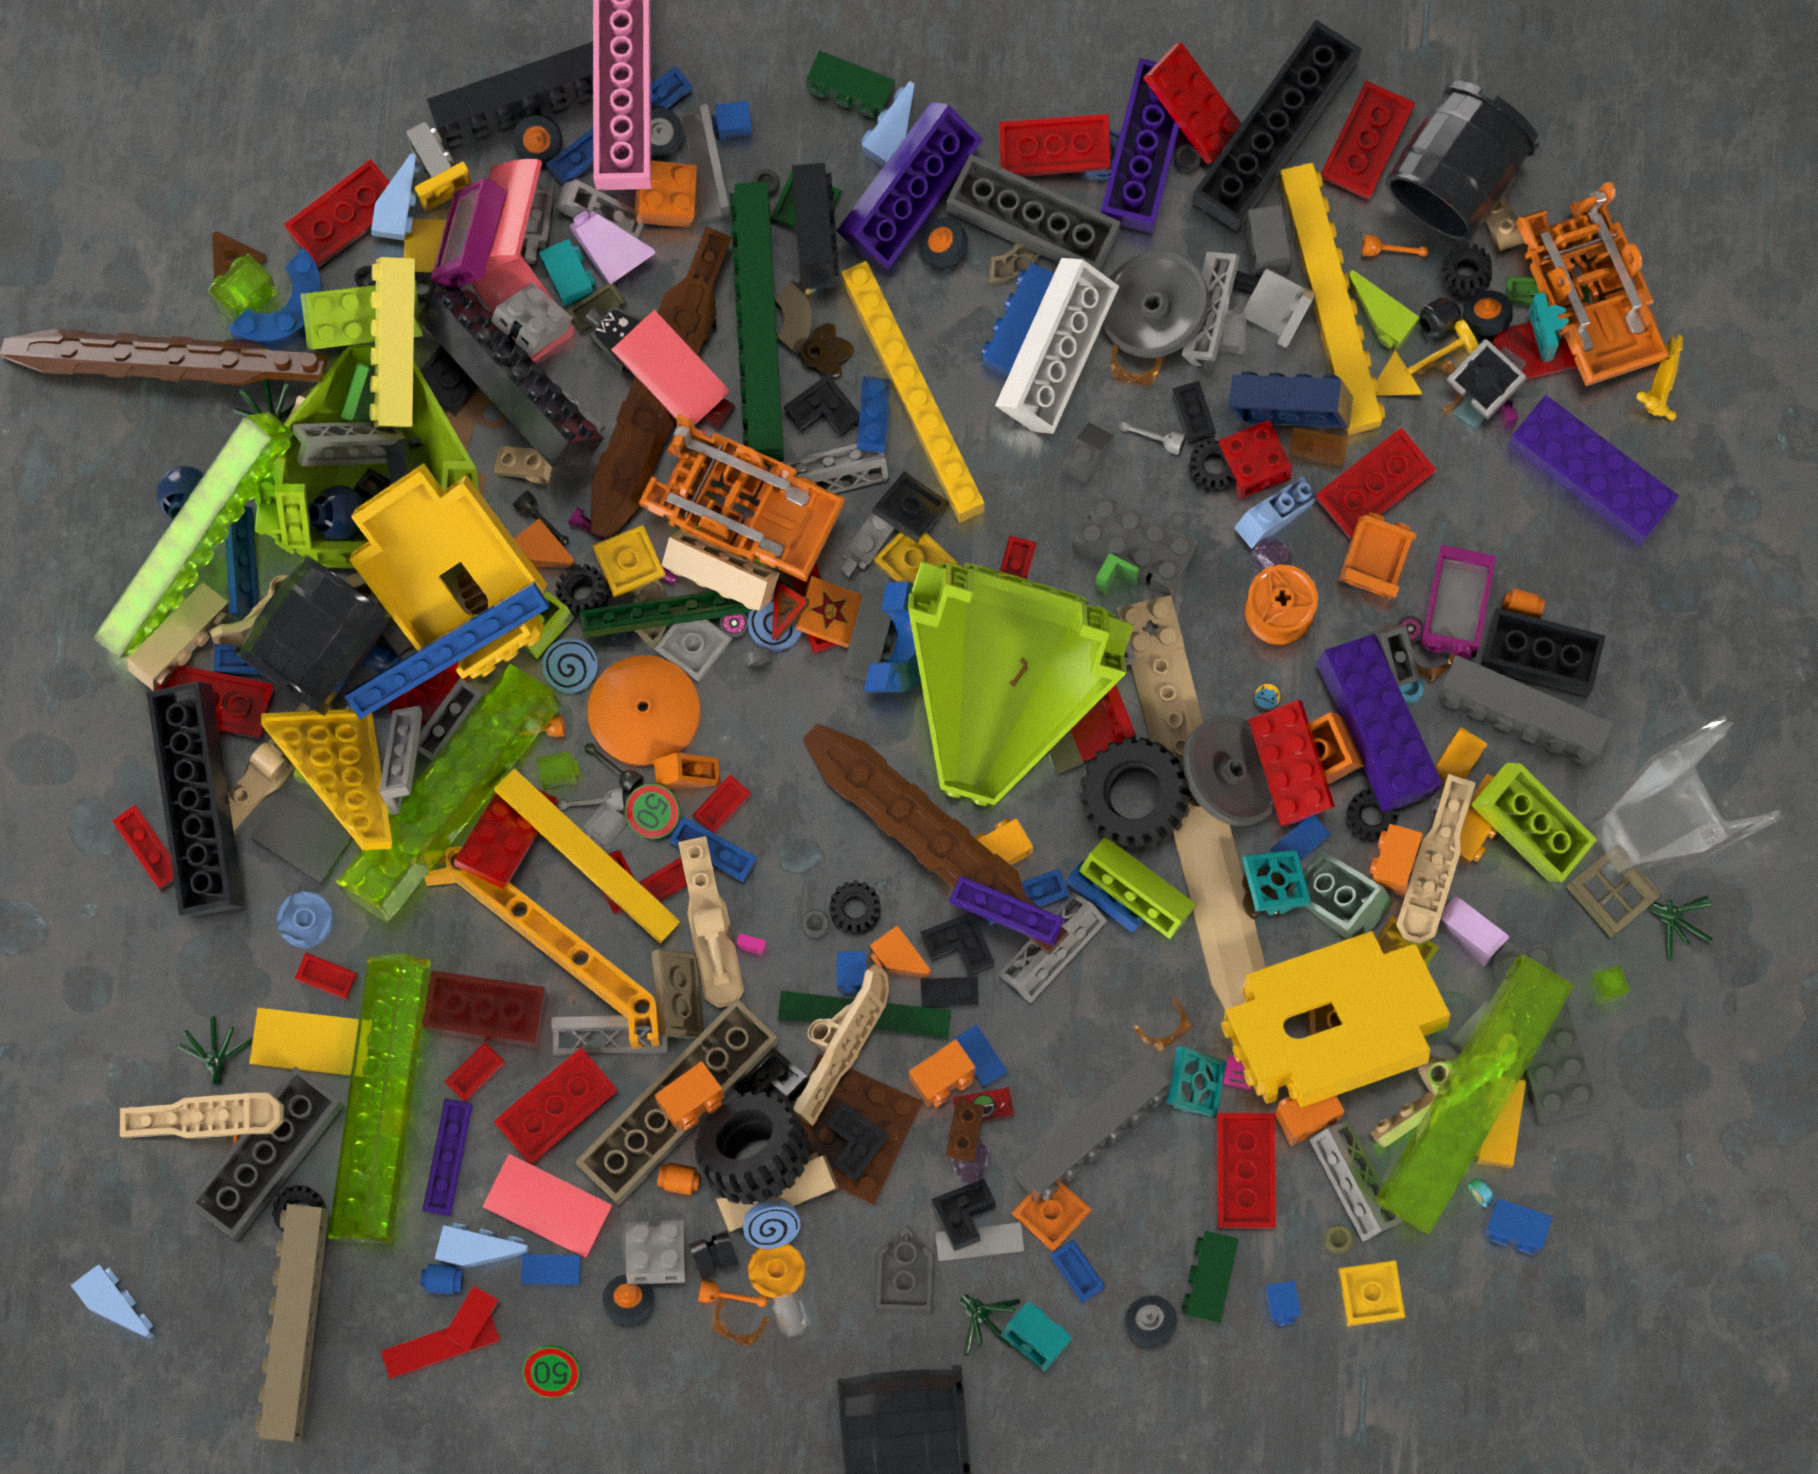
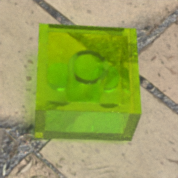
(242, 287)

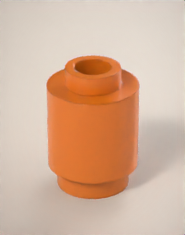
(1523, 603)
(678, 1178)

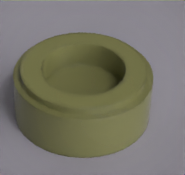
(1338, 1239)

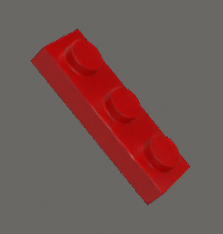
(145, 846)

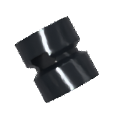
(714, 1254)

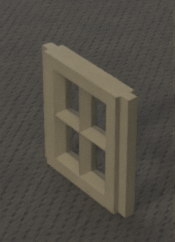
(1596, 909)

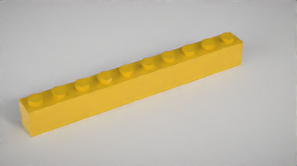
(1331, 299)
(912, 392)

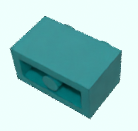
(566, 272)
(1036, 1336)

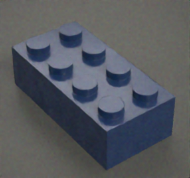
(1291, 400)

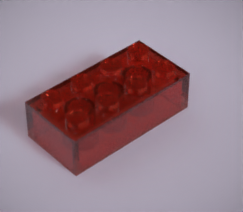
(484, 1009)

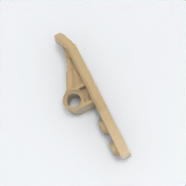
(238, 630)
(263, 776)
(1435, 864)
(710, 927)
(841, 1042)
(1413, 1112)
(205, 1117)

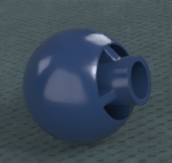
(176, 488)
(333, 512)

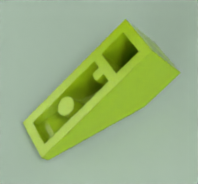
(1386, 316)

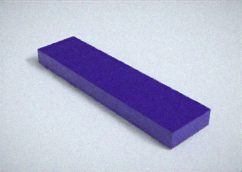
(1007, 910)
(447, 1157)

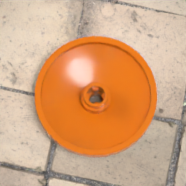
(640, 736)

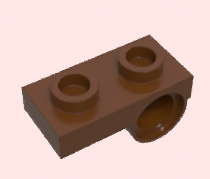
(965, 1131)

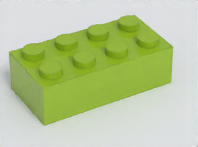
(343, 316)
(1534, 822)

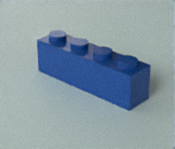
(1013, 327)

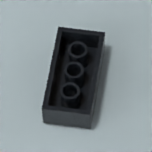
(815, 226)
(1542, 652)

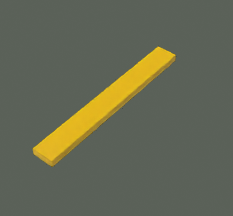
(587, 855)

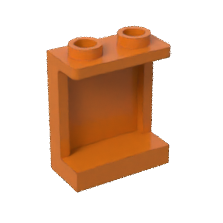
(1377, 555)

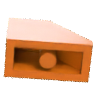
(544, 548)
(687, 771)
(898, 955)

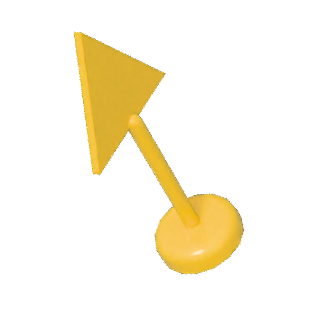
(1397, 378)

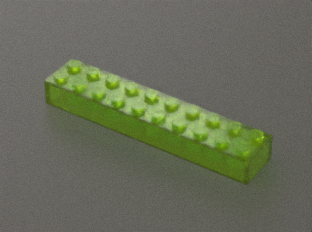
(195, 533)
(450, 792)
(1474, 1093)
(379, 1099)

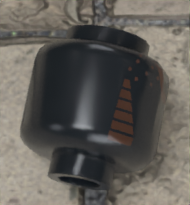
(1439, 317)

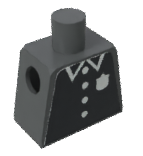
(610, 331)

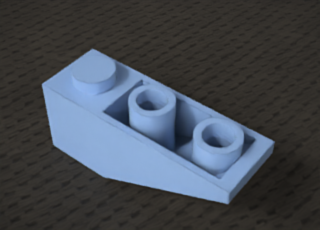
(891, 127)
(392, 207)
(1276, 512)
(471, 1249)
(103, 1297)

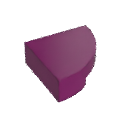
(1509, 414)

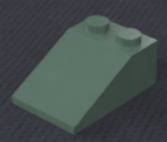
(1343, 896)

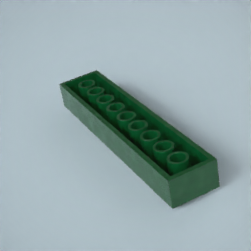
(758, 318)

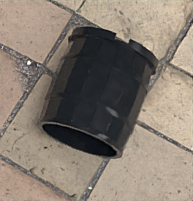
(1461, 160)
(313, 634)
(904, 1422)

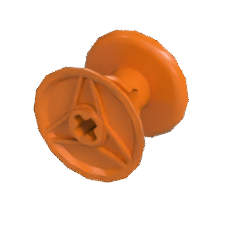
(1281, 604)

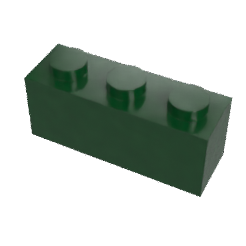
(850, 84)
(1210, 1277)

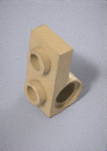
(1503, 226)
(523, 464)

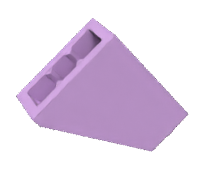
(608, 246)
(1472, 930)

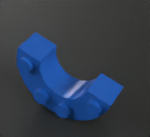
(286, 325)
(901, 670)

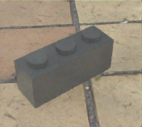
(869, 636)
(447, 719)

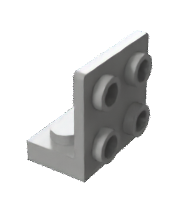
(1278, 305)

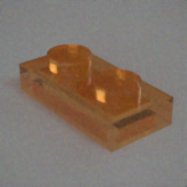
(1318, 447)

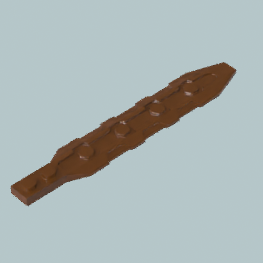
(159, 357)
(642, 419)
(910, 817)

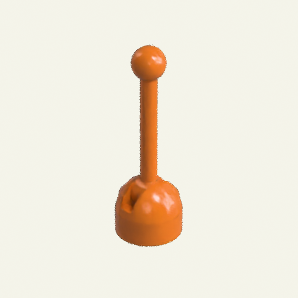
(1373, 245)
(555, 726)
(710, 1292)

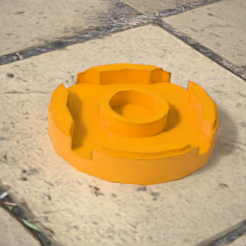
(776, 1270)

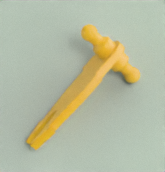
(1663, 382)

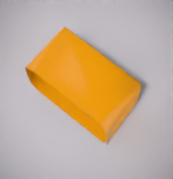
(1460, 755)

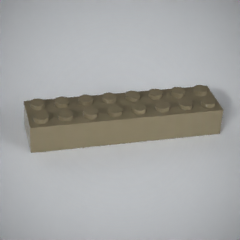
(644, 1133)
(293, 1323)

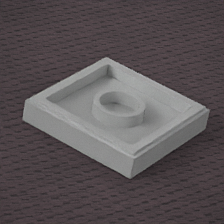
(693, 647)

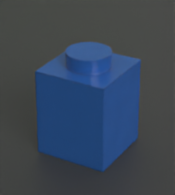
(732, 120)
(850, 971)
(1283, 1303)

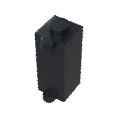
(405, 457)

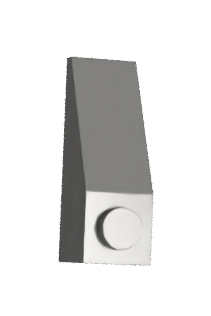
(580, 197)

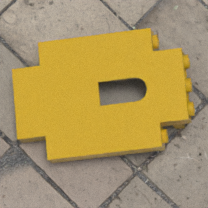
(423, 532)
(1379, 999)

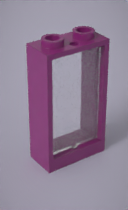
(468, 234)
(1458, 601)

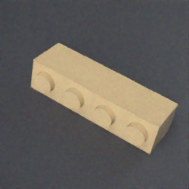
(720, 570)
(178, 637)
(814, 1181)

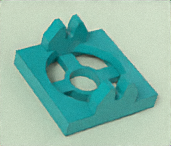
(1545, 324)
(1271, 860)
(1216, 1069)

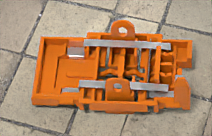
(1609, 334)
(786, 525)

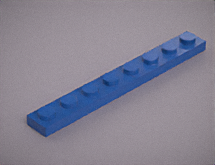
(447, 650)

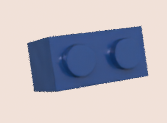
(1518, 1226)

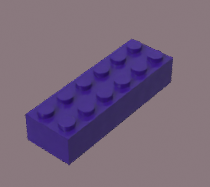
(1141, 157)
(909, 185)
(1593, 470)
(1379, 722)

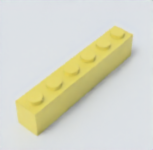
(393, 342)

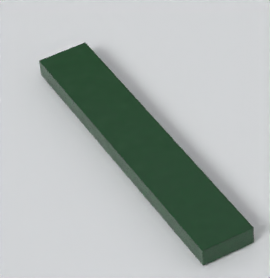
(658, 613)
(894, 1018)

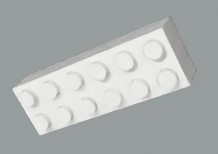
(1057, 345)

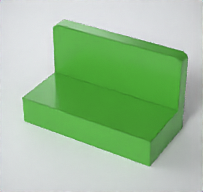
(359, 395)
(1117, 568)

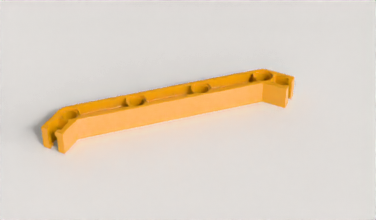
(558, 944)

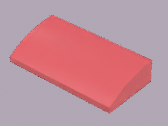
(520, 181)
(505, 282)
(670, 369)
(547, 1206)

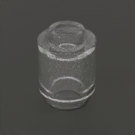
(790, 1314)

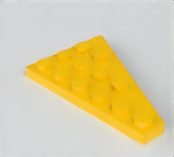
(340, 764)

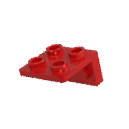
(1256, 459)
(1102, 725)

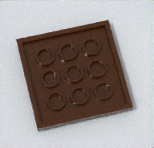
(881, 1105)

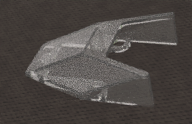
(1668, 813)

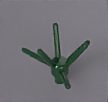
(277, 413)
(1673, 915)
(214, 1059)
(979, 1313)

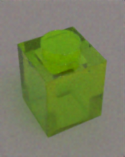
(557, 770)
(1609, 985)

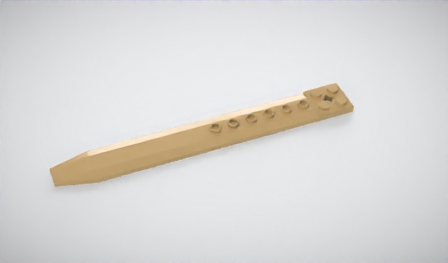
(1203, 842)

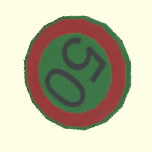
(652, 811)
(551, 1371)

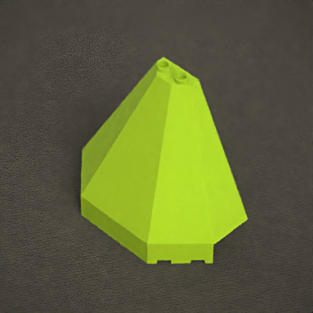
(293, 487)
(969, 646)

